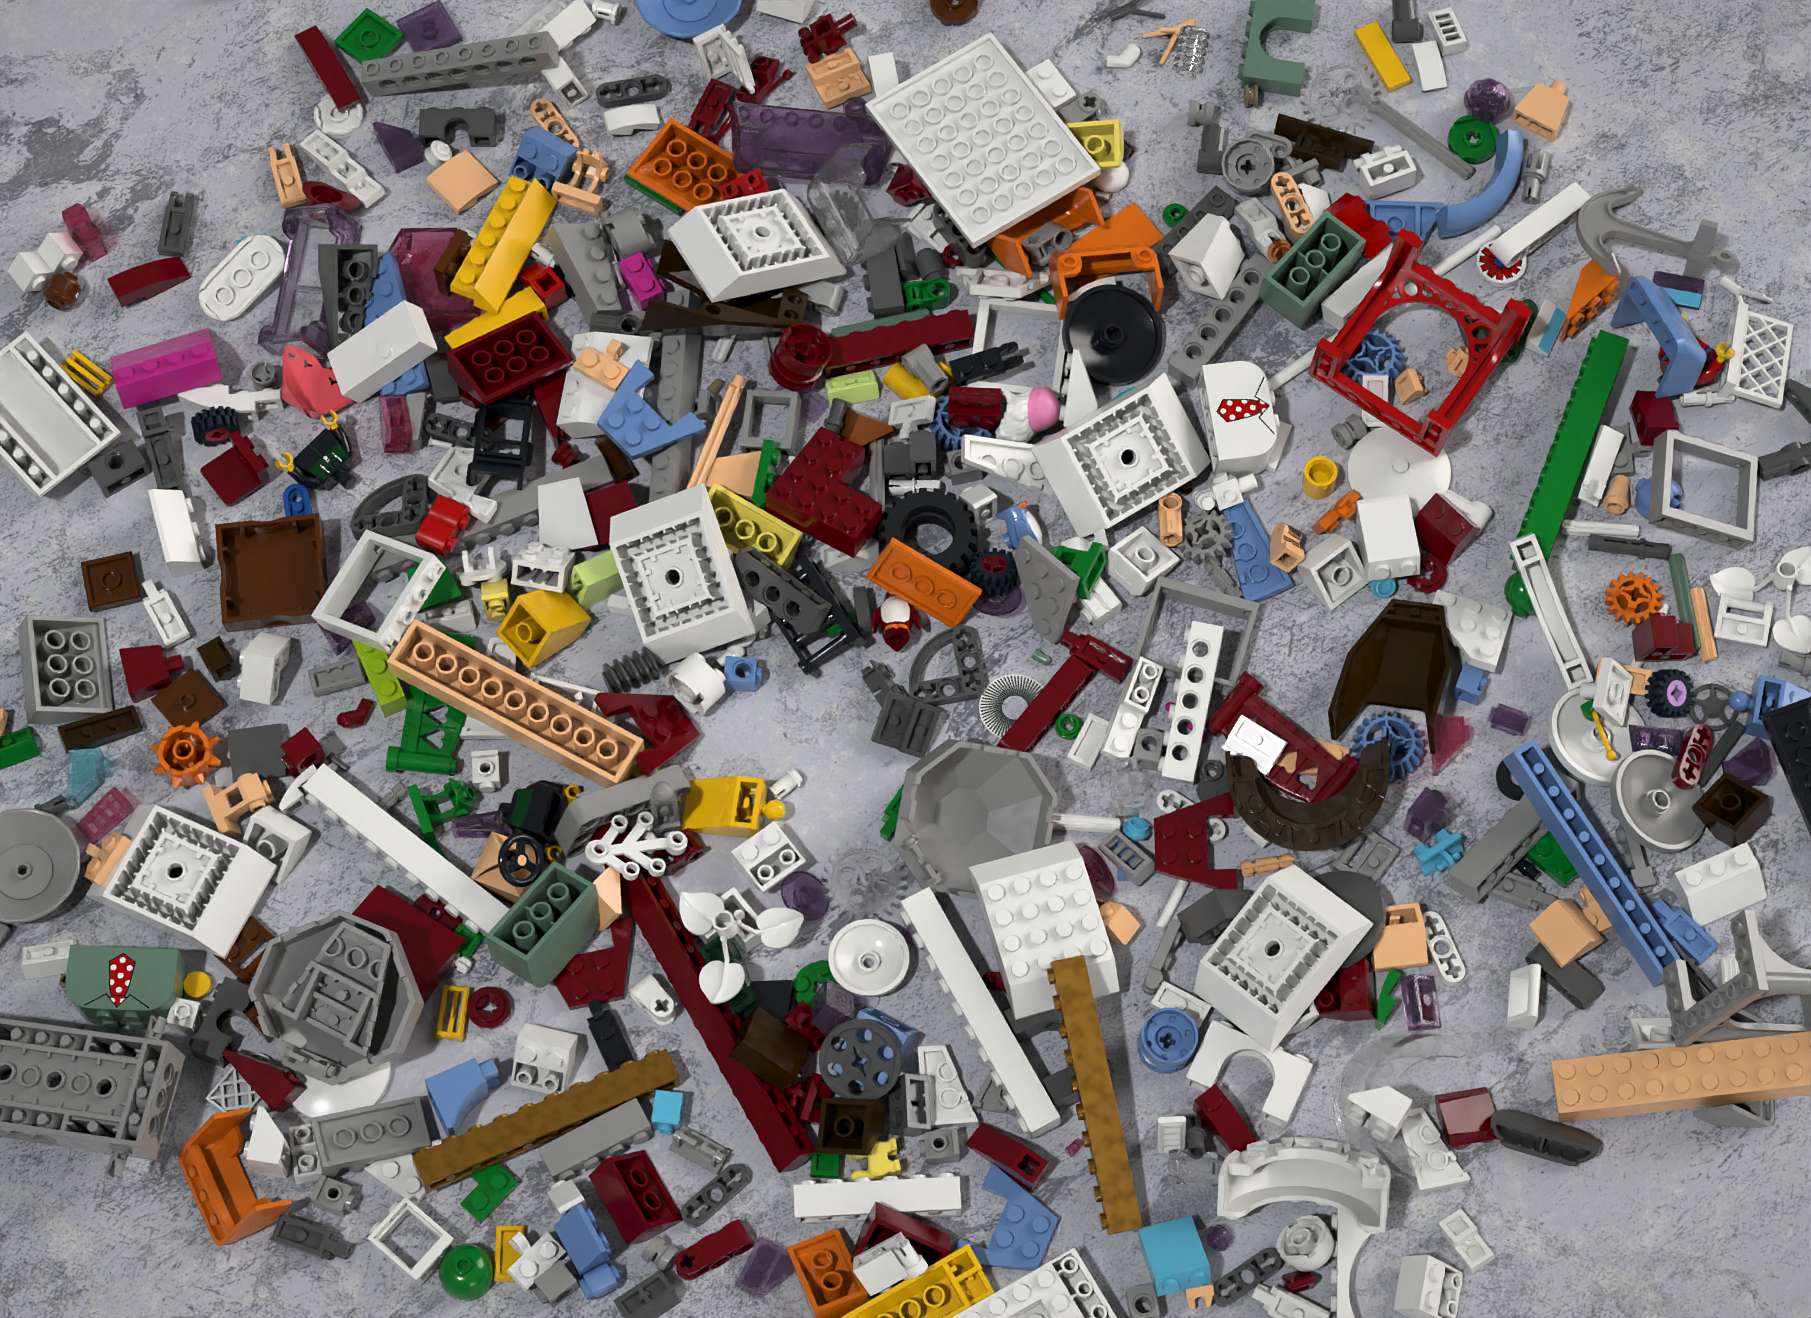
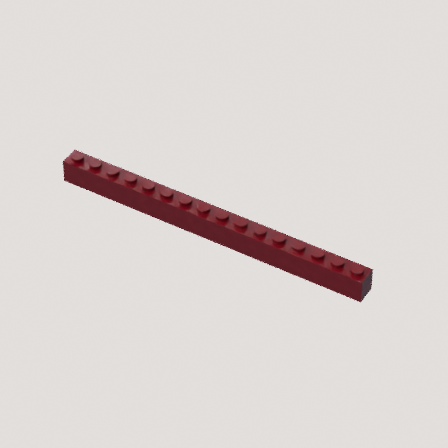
(682, 962)

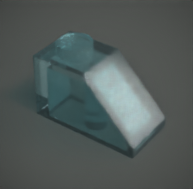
(85, 774)

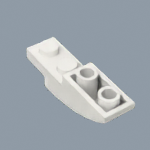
(245, 403)
(1131, 708)

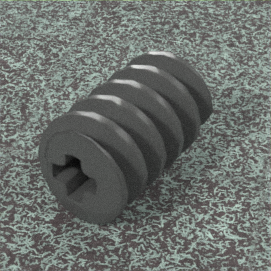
(629, 670)

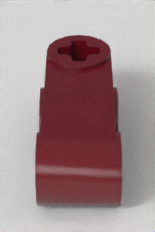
(714, 1250)

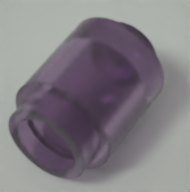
(1507, 719)

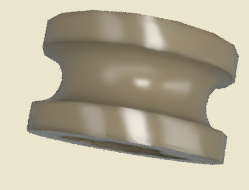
(1251, 95)

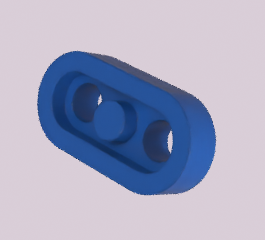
(296, 508)

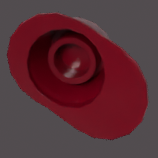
(322, 193)

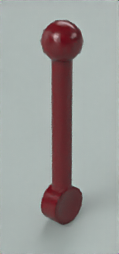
(787, 74)

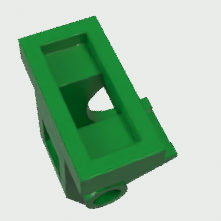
(1084, 564)
(425, 806)

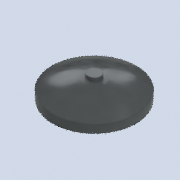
(1365, 899)

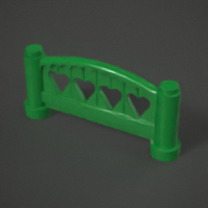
(414, 752)

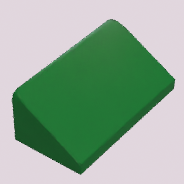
(17, 747)

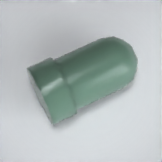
(1040, 657)

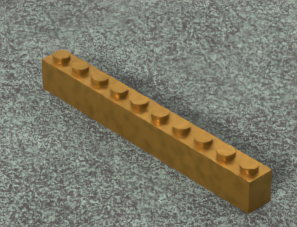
(1095, 1094)
(543, 1121)

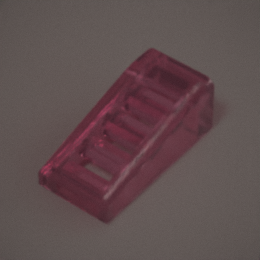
(99, 809)

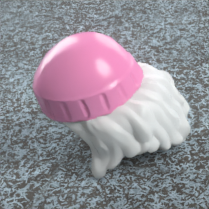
(1028, 414)

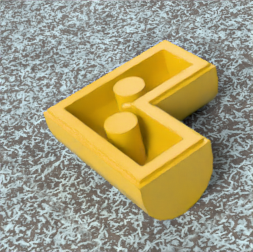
(909, 386)

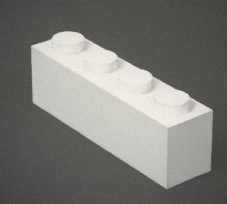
(1343, 302)

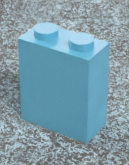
(1174, 1256)

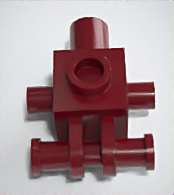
(825, 35)

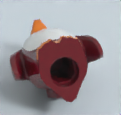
(895, 621)

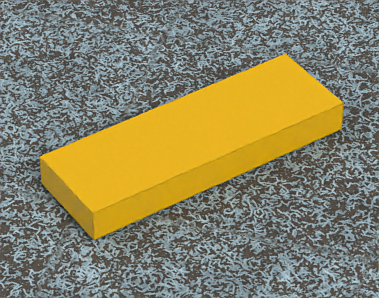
(1382, 56)

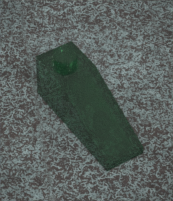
(746, 996)

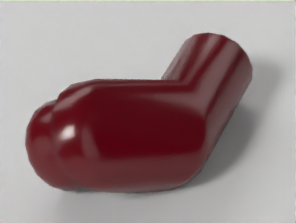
(355, 717)
(993, 980)

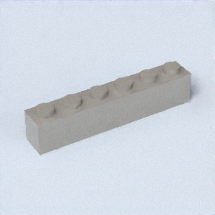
(1502, 847)

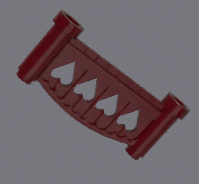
(1331, 773)

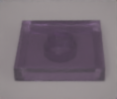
(429, 28)

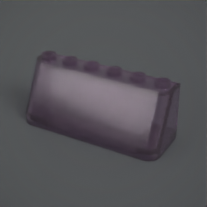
(799, 140)

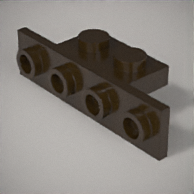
(1320, 142)

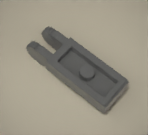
(176, 226)

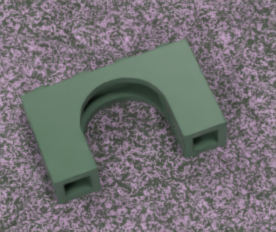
(1259, 68)

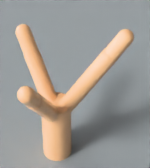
(1174, 31)

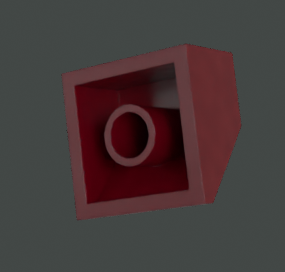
(1444, 528)

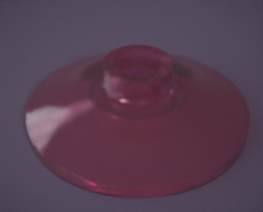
(1097, 870)

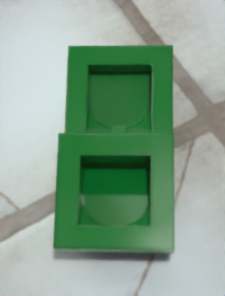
(1385, 1003)

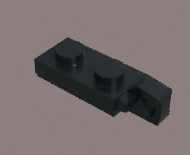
(608, 1037)

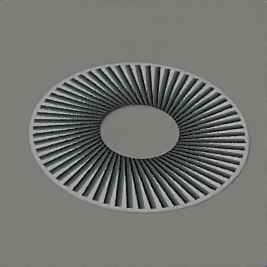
(995, 694)

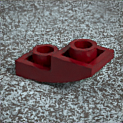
(763, 72)

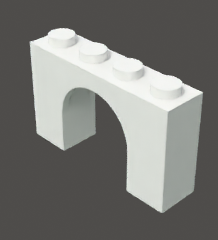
(1225, 1044)

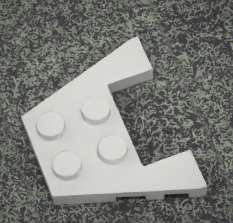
(450, 481)

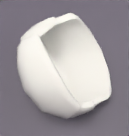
(1111, 179)

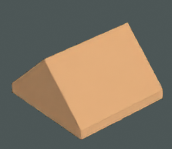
(608, 897)
(1565, 931)

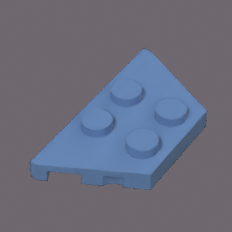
(1410, 215)

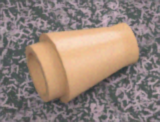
(1617, 496)

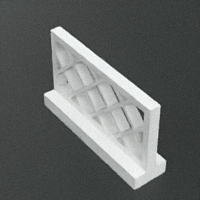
(1733, 368)

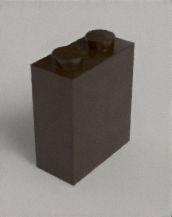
(770, 1049)

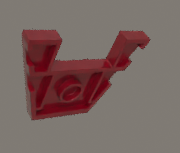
(659, 720)
(1182, 843)
(599, 972)

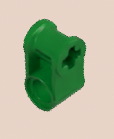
(924, 294)

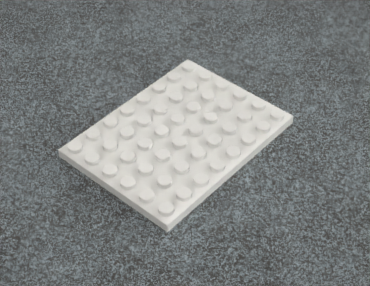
(982, 140)

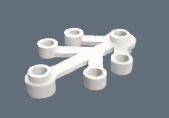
(632, 847)

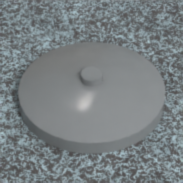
(1652, 805)

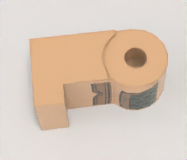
(1285, 543)

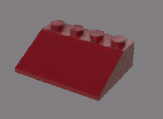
(507, 359)
(425, 941)

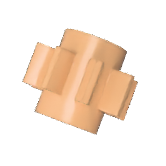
(1457, 360)

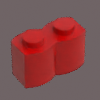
(442, 526)

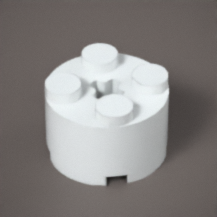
(696, 684)

